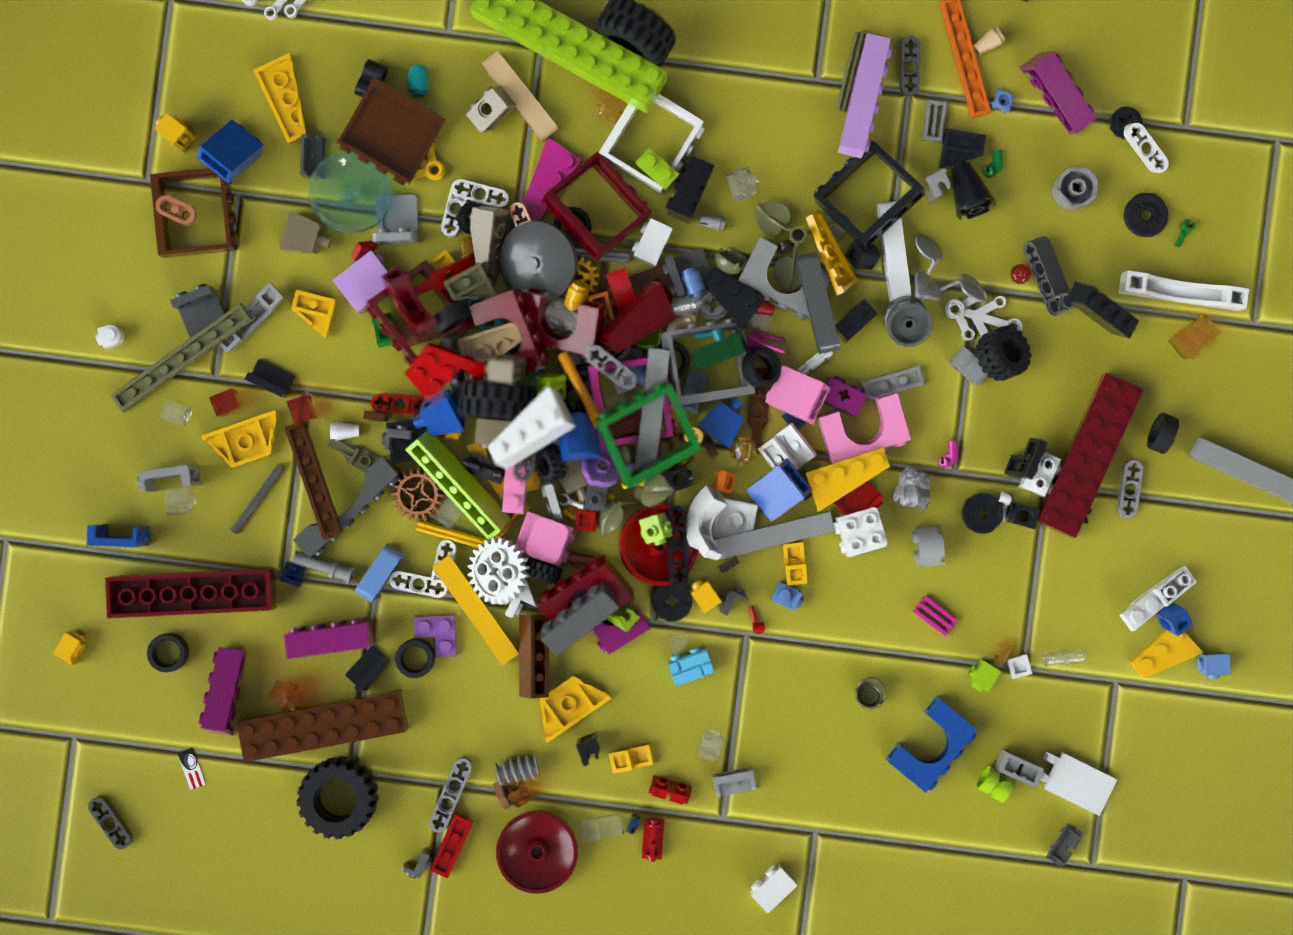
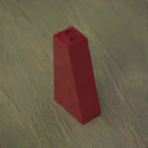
(638, 319)

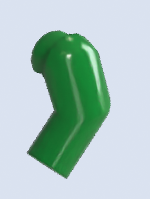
(996, 165)

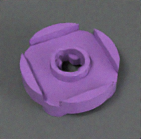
(599, 477)

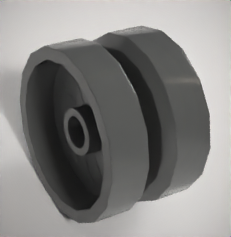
(907, 321)

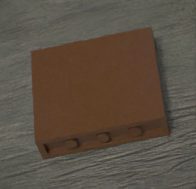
(391, 132)

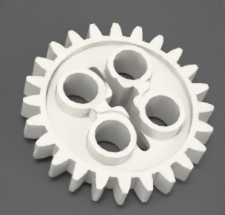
(498, 571)

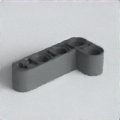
(1048, 275)

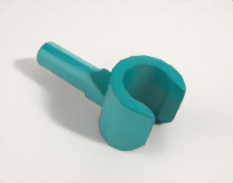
(717, 334)

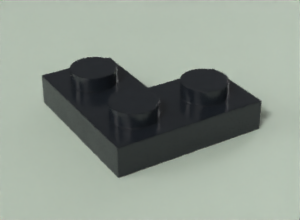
(1027, 465)

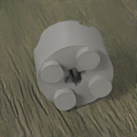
(1063, 188)
(929, 546)

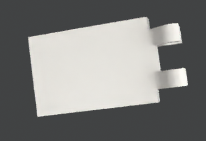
(1078, 782)

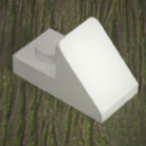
(526, 596)

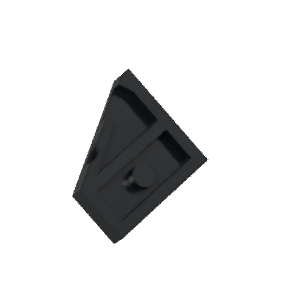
(960, 146)

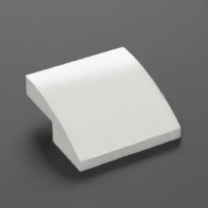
(787, 444)

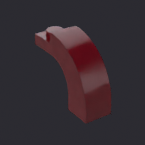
(407, 302)

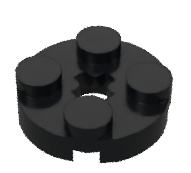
(989, 521)
(665, 610)

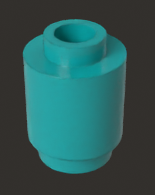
(418, 80)

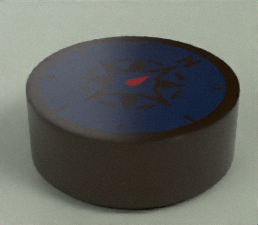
(785, 246)

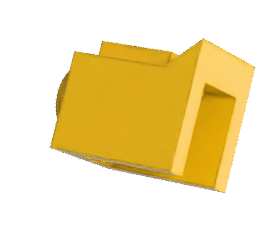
(70, 646)

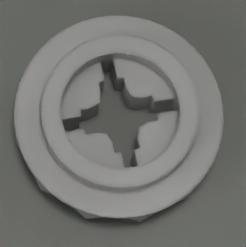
(717, 313)

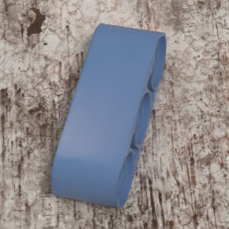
(379, 572)

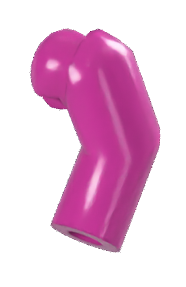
(951, 456)

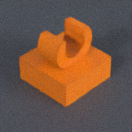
(725, 481)

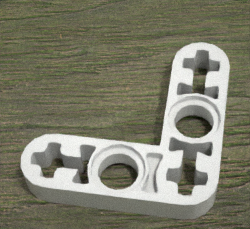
(463, 198)
(434, 578)

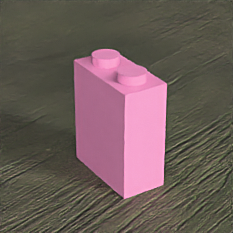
(797, 395)

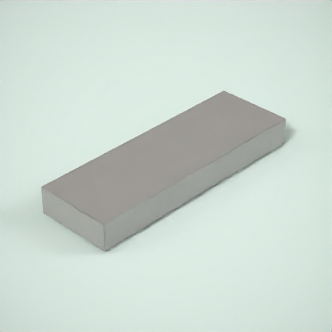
(895, 382)

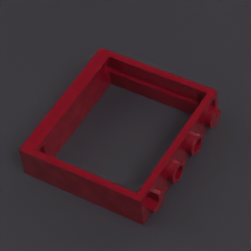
(574, 226)
(386, 326)

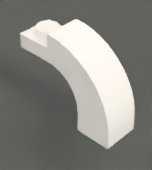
(700, 521)

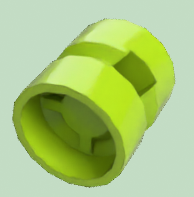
(992, 782)

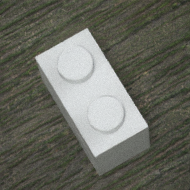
(652, 242)
(772, 887)

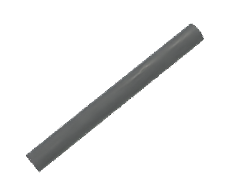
(257, 499)

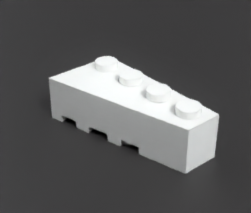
(533, 429)

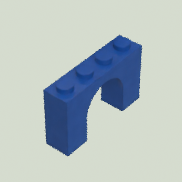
(926, 772)

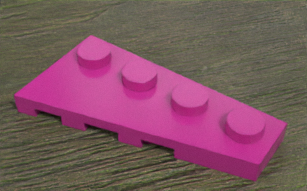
(551, 169)

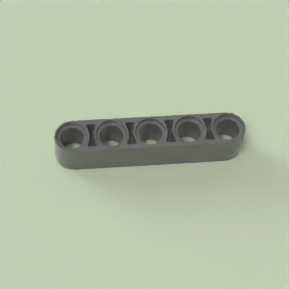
(817, 303)

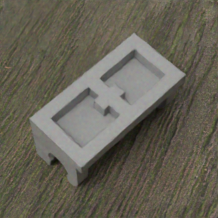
(933, 187)
(734, 781)

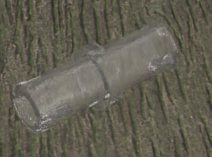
(1064, 657)

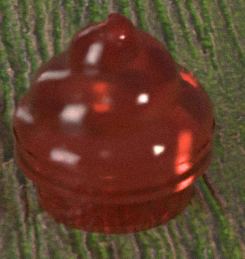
(1020, 274)

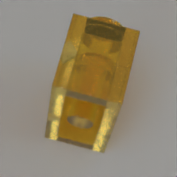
(1194, 337)

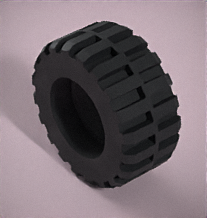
(637, 30)
(494, 399)
(318, 816)

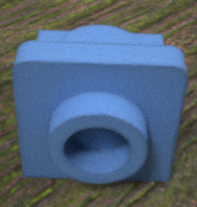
(787, 596)

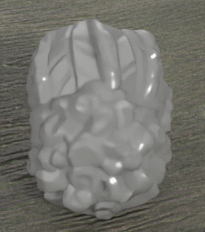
(913, 488)

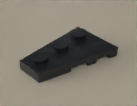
(735, 297)

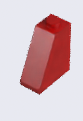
(620, 288)

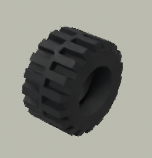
(1003, 353)

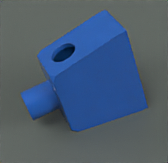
(440, 415)
(723, 422)

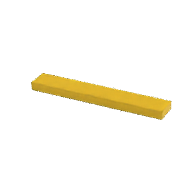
(475, 610)

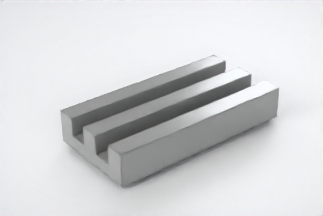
(932, 138)

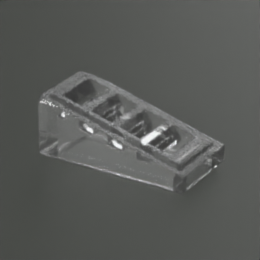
(761, 323)

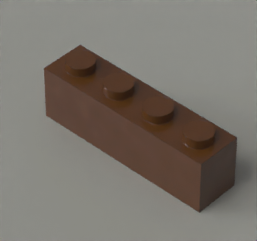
(533, 657)

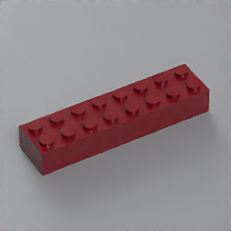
(1089, 455)
(190, 593)

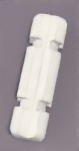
(814, 362)

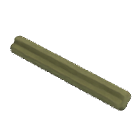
(850, 71)

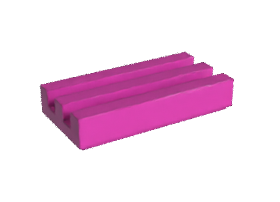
(948, 626)

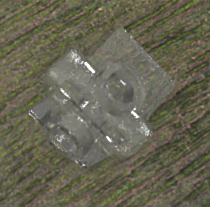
(742, 183)

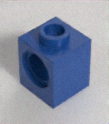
(1174, 619)

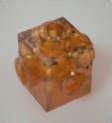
(281, 691)

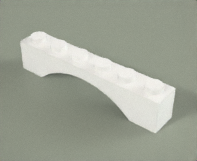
(1199, 294)

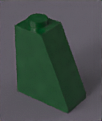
(719, 351)

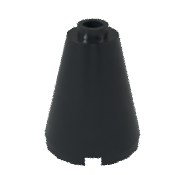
(970, 192)

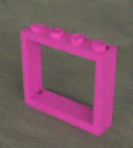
(596, 397)

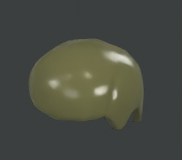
(730, 261)
(870, 693)

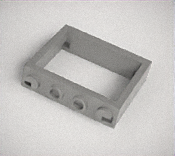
(691, 330)

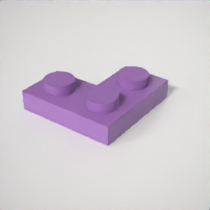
(442, 628)

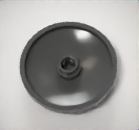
(538, 258)

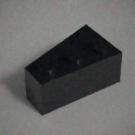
(689, 189)

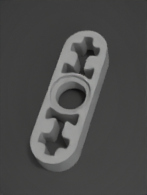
(619, 380)
(1137, 484)

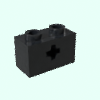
(855, 320)

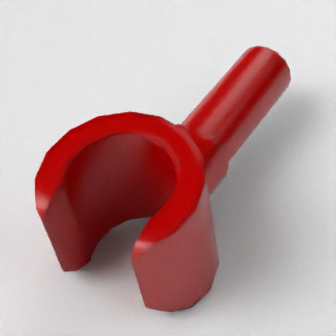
(758, 627)

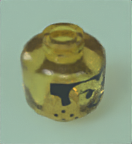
(743, 450)

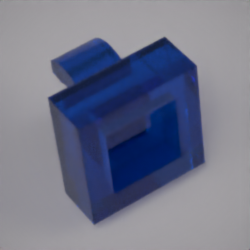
(293, 574)

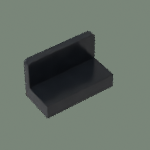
(271, 378)
(367, 668)

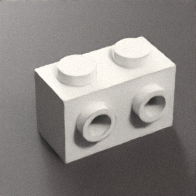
(1041, 482)

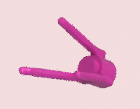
(755, 341)

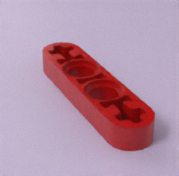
(410, 401)

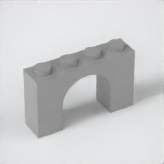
(756, 278)

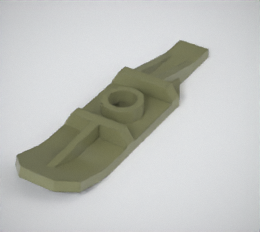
(354, 455)

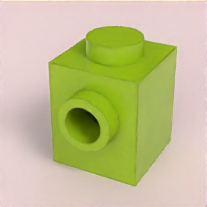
(983, 676)

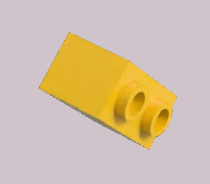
(704, 595)

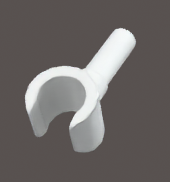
(1005, 499)
(571, 502)

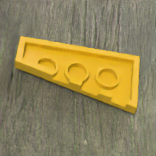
(282, 94)
(831, 253)
(842, 477)

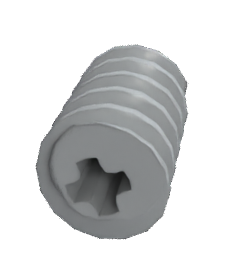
(517, 769)

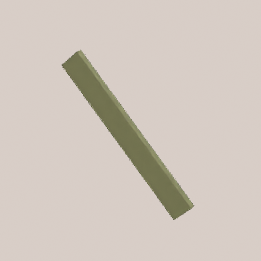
(182, 357)

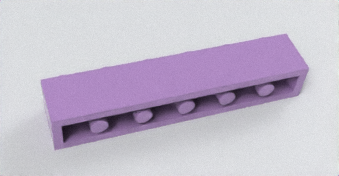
(864, 96)

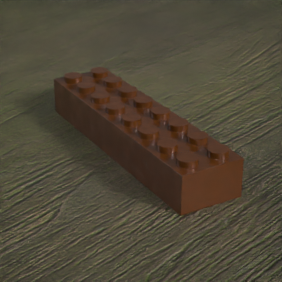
(322, 725)

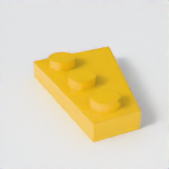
(1164, 653)

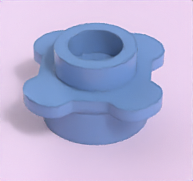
(1008, 98)

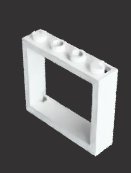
(623, 123)

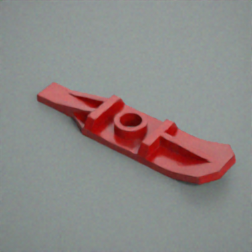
(435, 281)

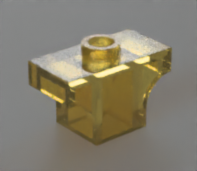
(608, 106)

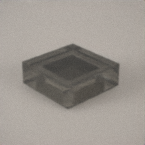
(728, 564)

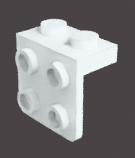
(860, 532)

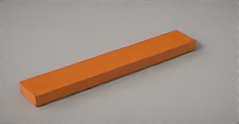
(965, 58)

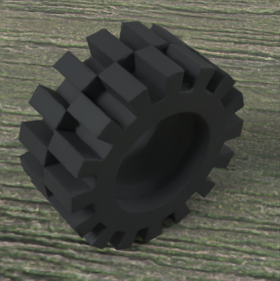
(550, 464)
(543, 571)

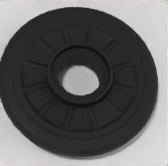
(1155, 206)

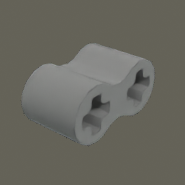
(968, 366)

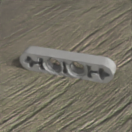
(450, 794)

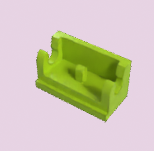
(623, 618)

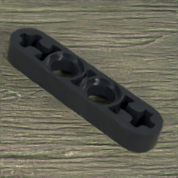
(680, 545)

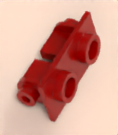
(662, 786)
(652, 839)

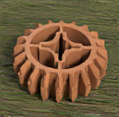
(414, 502)

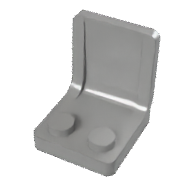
(400, 222)

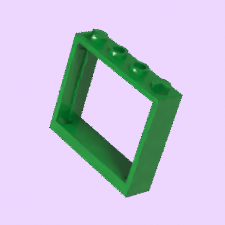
(661, 463)

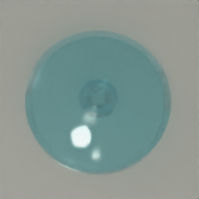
(349, 193)

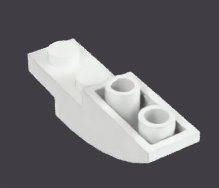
(1157, 597)

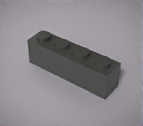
(579, 618)

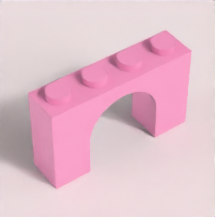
(892, 430)

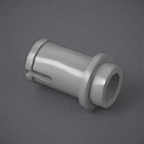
(712, 222)

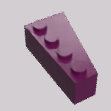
(1059, 91)
(223, 691)

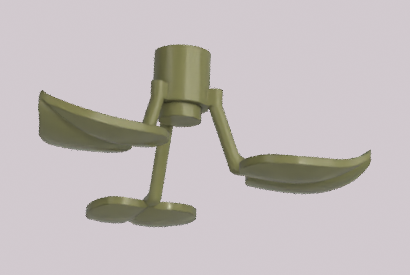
(771, 220)
(652, 493)

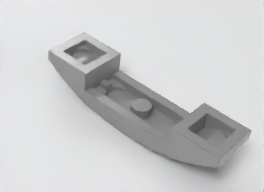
(260, 309)

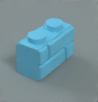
(690, 666)

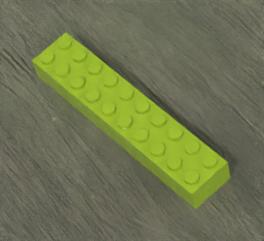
(575, 48)

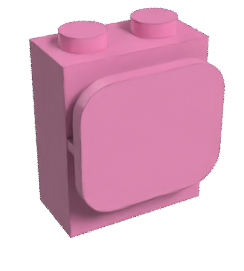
(545, 538)

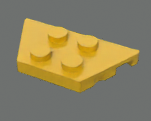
(245, 440)
(569, 704)

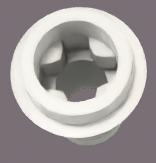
(343, 430)

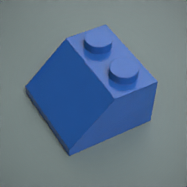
(580, 441)

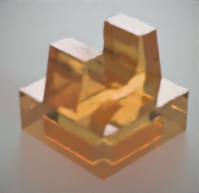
(521, 795)

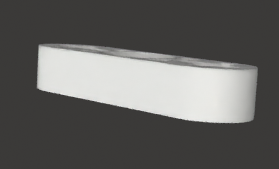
(1142, 132)

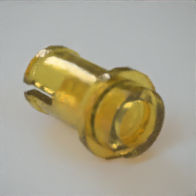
(466, 246)
(1003, 653)

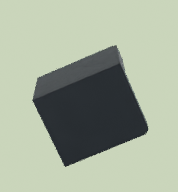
(862, 258)

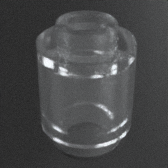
(686, 306)

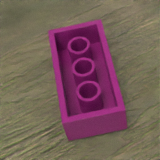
(329, 639)

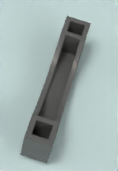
(376, 479)

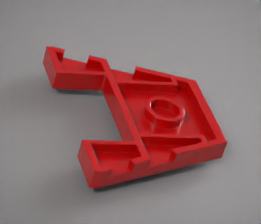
(437, 366)

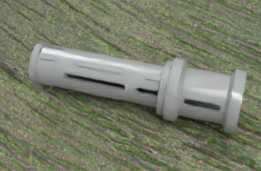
(333, 569)

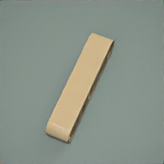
(525, 102)

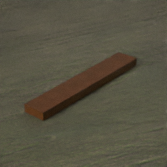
(314, 480)

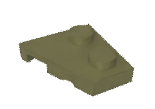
(470, 285)

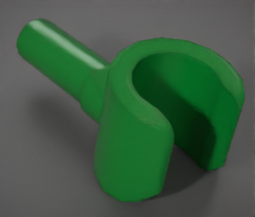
(1184, 230)

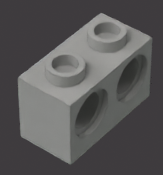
(1018, 768)

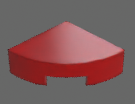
(363, 248)

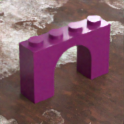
(610, 635)

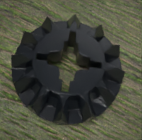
(1124, 113)
(465, 210)

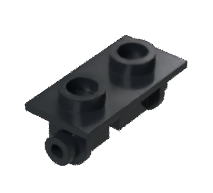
(483, 467)

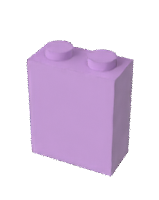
(362, 280)

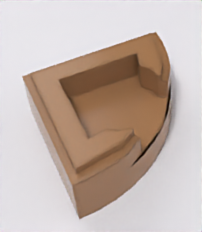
(502, 798)

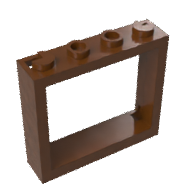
(161, 222)

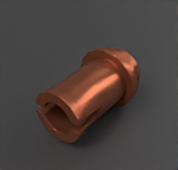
(579, 558)

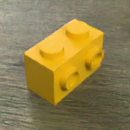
(175, 131)

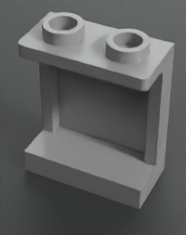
(189, 475)

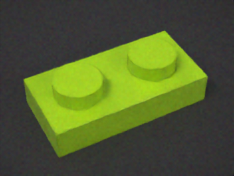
(657, 169)

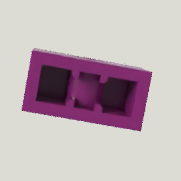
(848, 406)

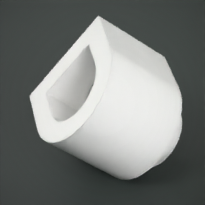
(110, 336)

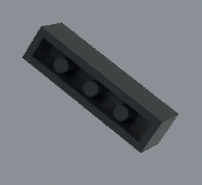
(1102, 310)

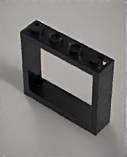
(890, 217)

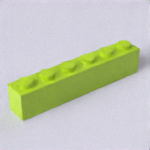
(458, 484)

